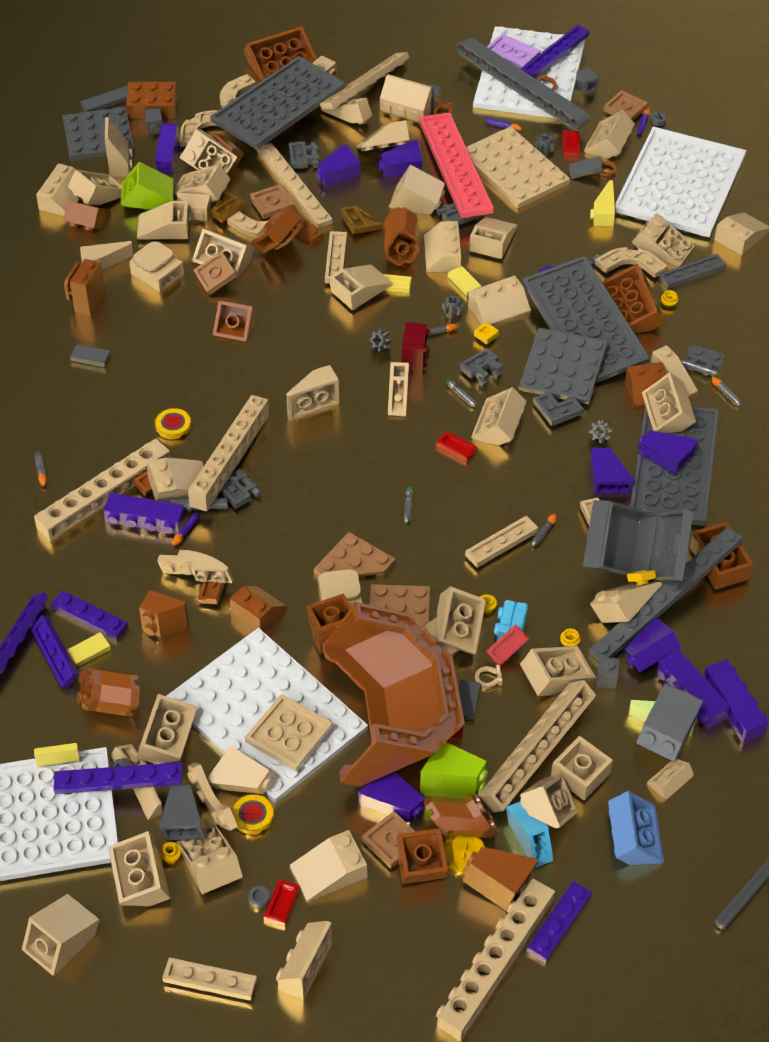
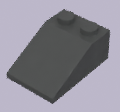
(670, 722)

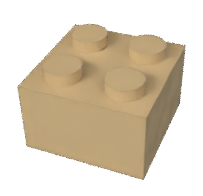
(582, 767)

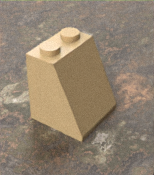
(418, 192)
(59, 933)

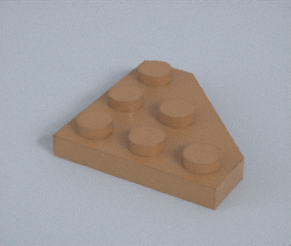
(358, 556)

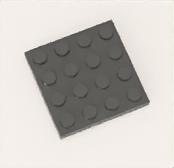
(87, 132)
(563, 365)

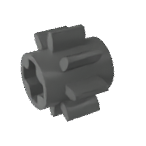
(545, 143)
(453, 306)
(386, 340)
(598, 435)

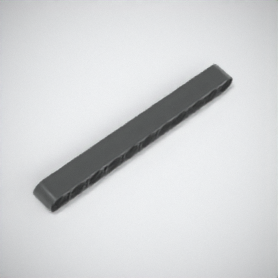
(523, 83)

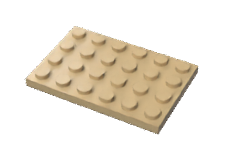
(516, 167)

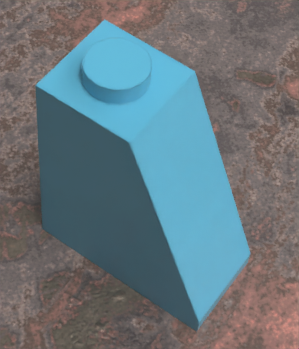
(531, 834)

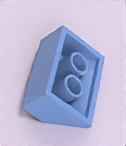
(635, 830)

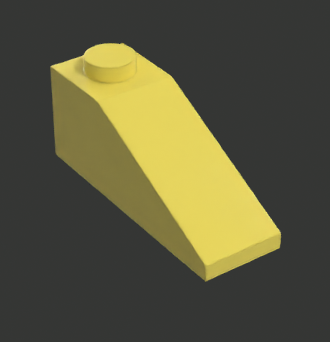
(604, 209)

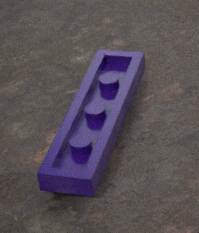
(89, 615)
(54, 651)
(559, 921)

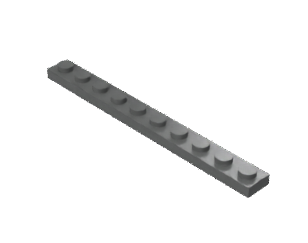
(667, 595)

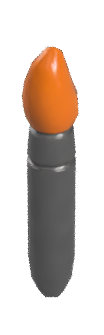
(438, 330)
(731, 396)
(40, 468)
(543, 531)

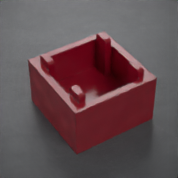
(415, 347)

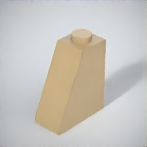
(240, 774)

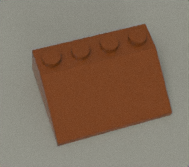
(275, 51)
(635, 299)

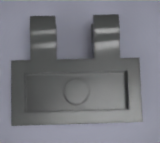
(479, 363)

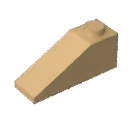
(352, 111)
(107, 254)
(673, 365)
(398, 389)

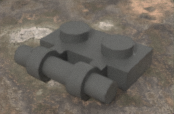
(299, 155)
(450, 213)
(703, 360)
(236, 493)

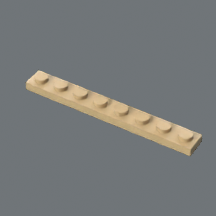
(363, 81)
(294, 186)

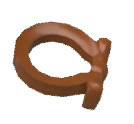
(544, 77)
(439, 105)
(608, 174)

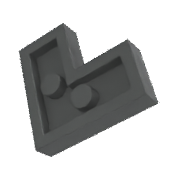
(557, 412)

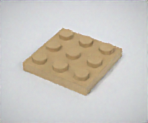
(288, 732)

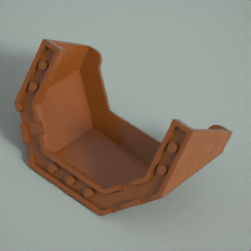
(406, 688)

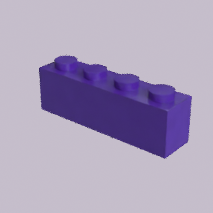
(144, 513)
(683, 675)
(744, 709)

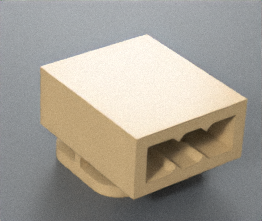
(156, 266)
(339, 582)

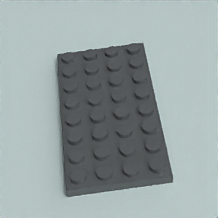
(277, 102)
(579, 304)
(689, 489)

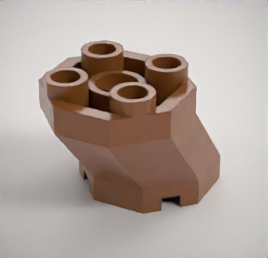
(401, 236)
(108, 691)
(461, 816)

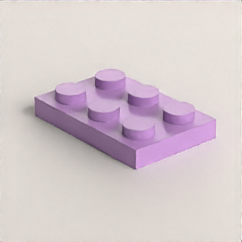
(513, 50)

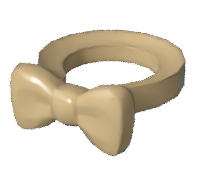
(498, 680)

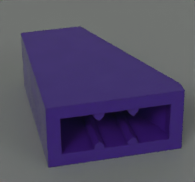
(168, 148)
(397, 160)
(338, 167)
(667, 450)
(608, 473)
(651, 645)
(392, 794)

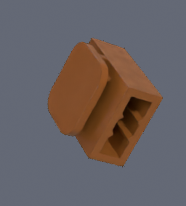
(278, 230)
(85, 286)

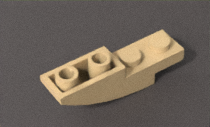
(195, 563)

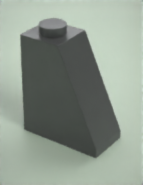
(182, 815)

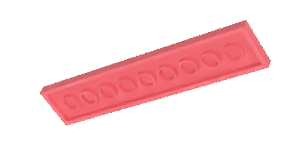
(456, 165)

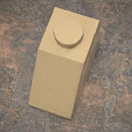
(198, 205)

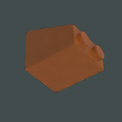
(325, 617)
(498, 874)

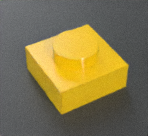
(486, 333)
(641, 577)

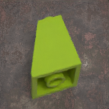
(146, 188)
(453, 773)

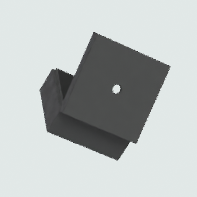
(635, 540)

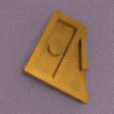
(227, 206)
(358, 220)

